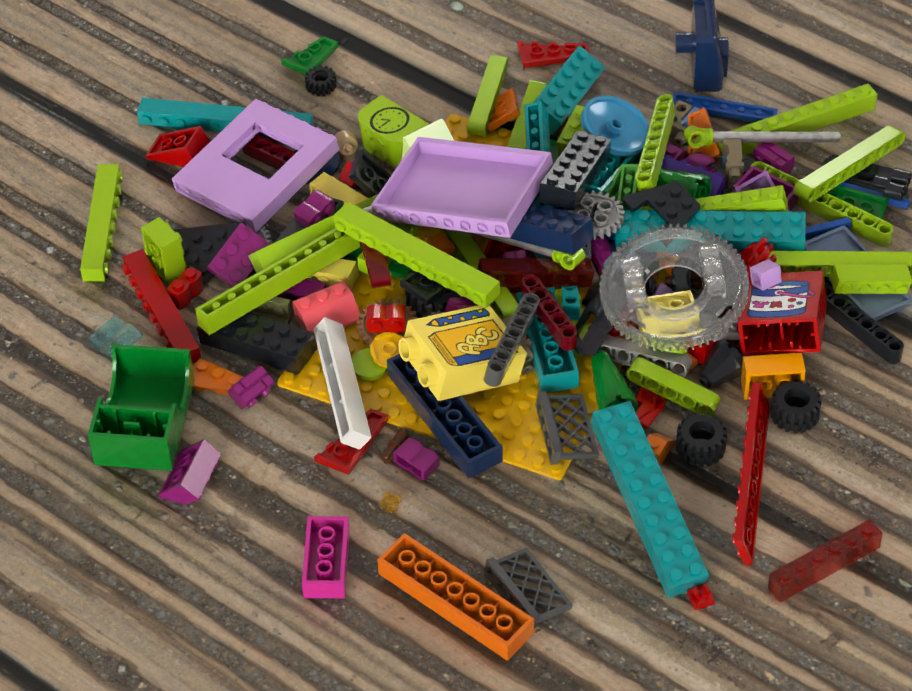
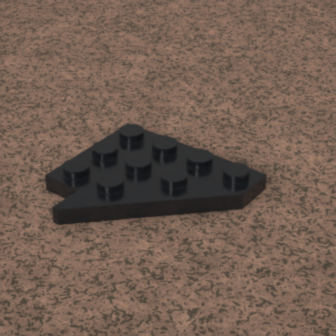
(203, 244)

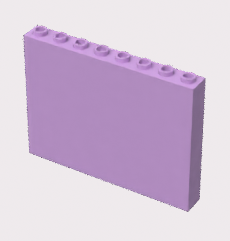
(463, 186)

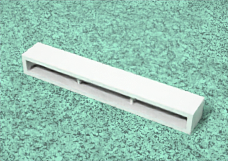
(342, 383)

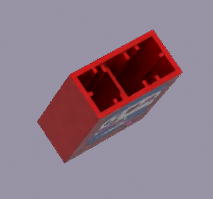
(785, 315)

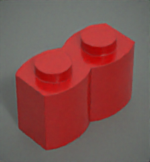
(186, 287)
(386, 318)

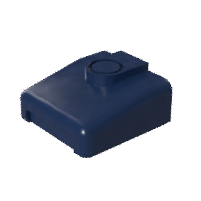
(706, 46)

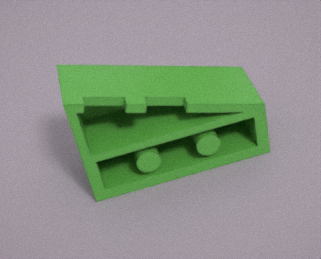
(623, 182)

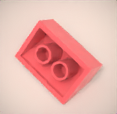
(332, 302)

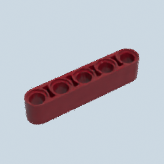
(267, 152)
(376, 267)
(551, 313)

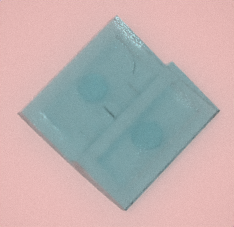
(114, 332)

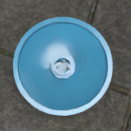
(616, 121)

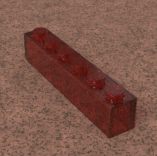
(512, 270)
(824, 560)

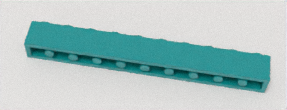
(192, 114)
(537, 137)

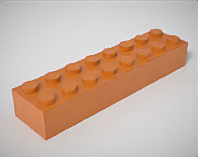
(456, 596)

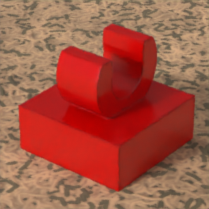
(700, 597)

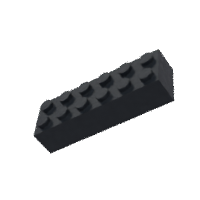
(575, 170)
(264, 342)

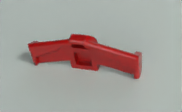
(650, 406)

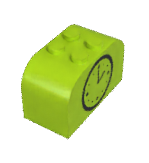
(383, 129)

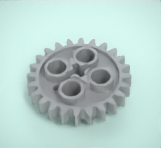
(607, 216)

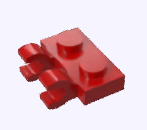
(757, 253)

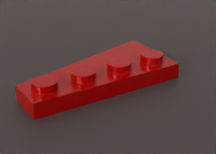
(543, 54)
(344, 457)

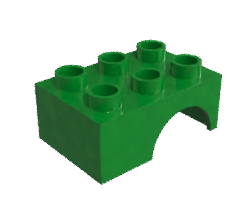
(144, 408)

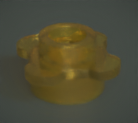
(390, 506)

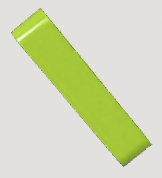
(673, 387)

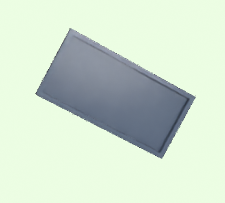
(874, 305)

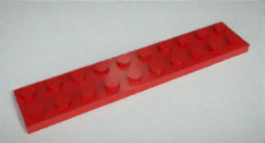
(751, 474)

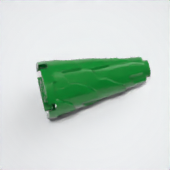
(695, 184)
(609, 383)

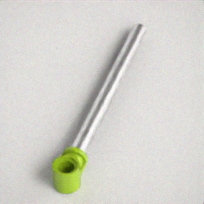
(707, 136)
(566, 260)

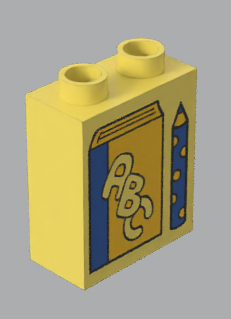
(454, 351)

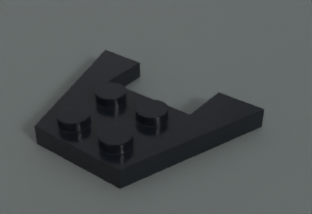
(669, 201)

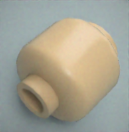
(346, 142)

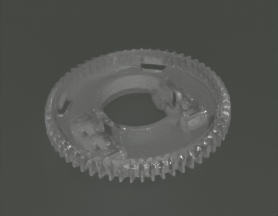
(685, 326)

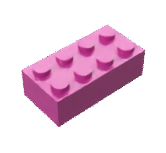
(326, 557)

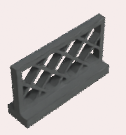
(550, 425)
(514, 592)

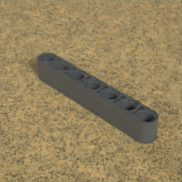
(511, 340)

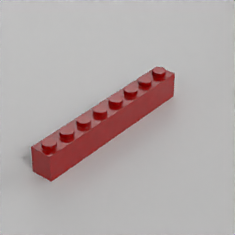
(158, 303)

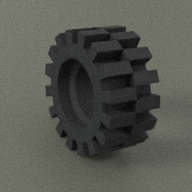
(316, 74)

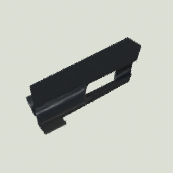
(889, 181)
(600, 327)

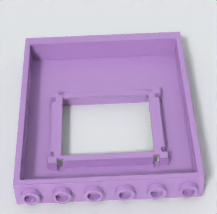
(241, 192)

